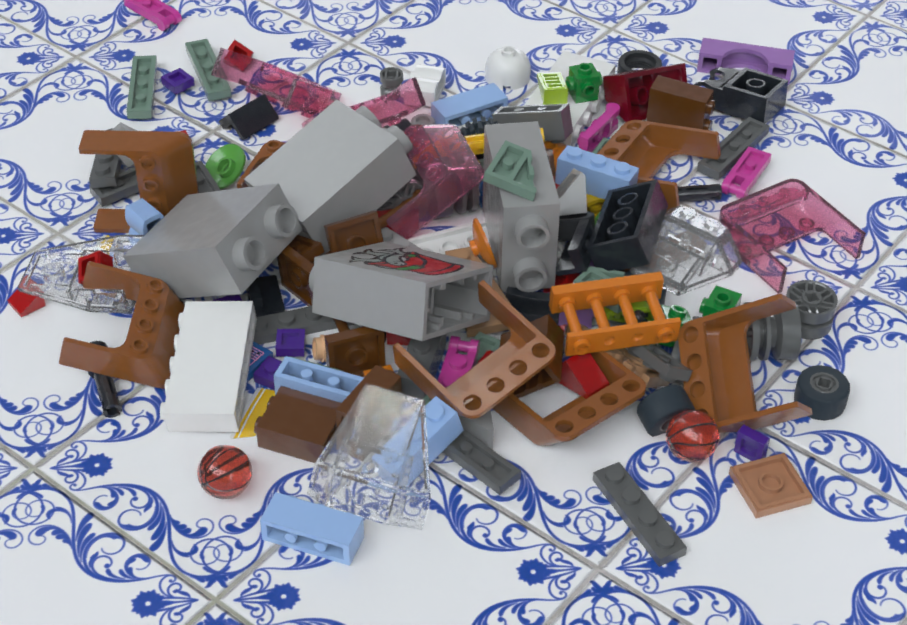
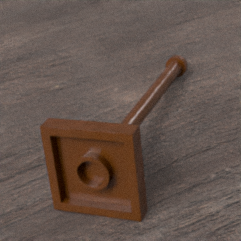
(296, 269)
(354, 348)

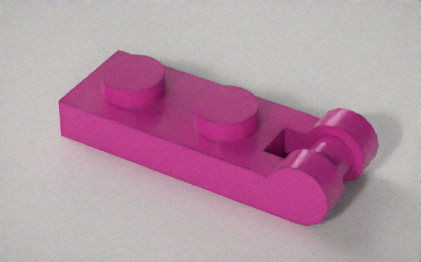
(155, 11)
(600, 128)
(746, 172)
(457, 364)

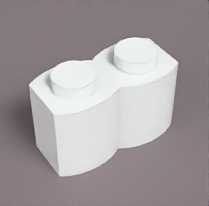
(430, 80)

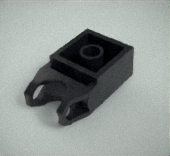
(747, 93)

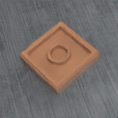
(770, 485)

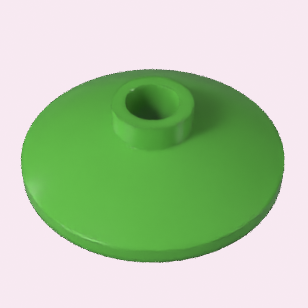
(226, 164)

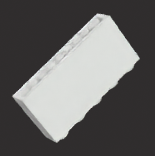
(581, 112)
(209, 367)

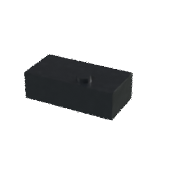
(628, 226)

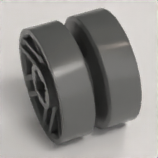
(816, 307)

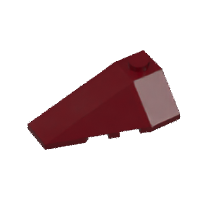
(632, 88)

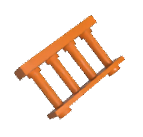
(609, 292)

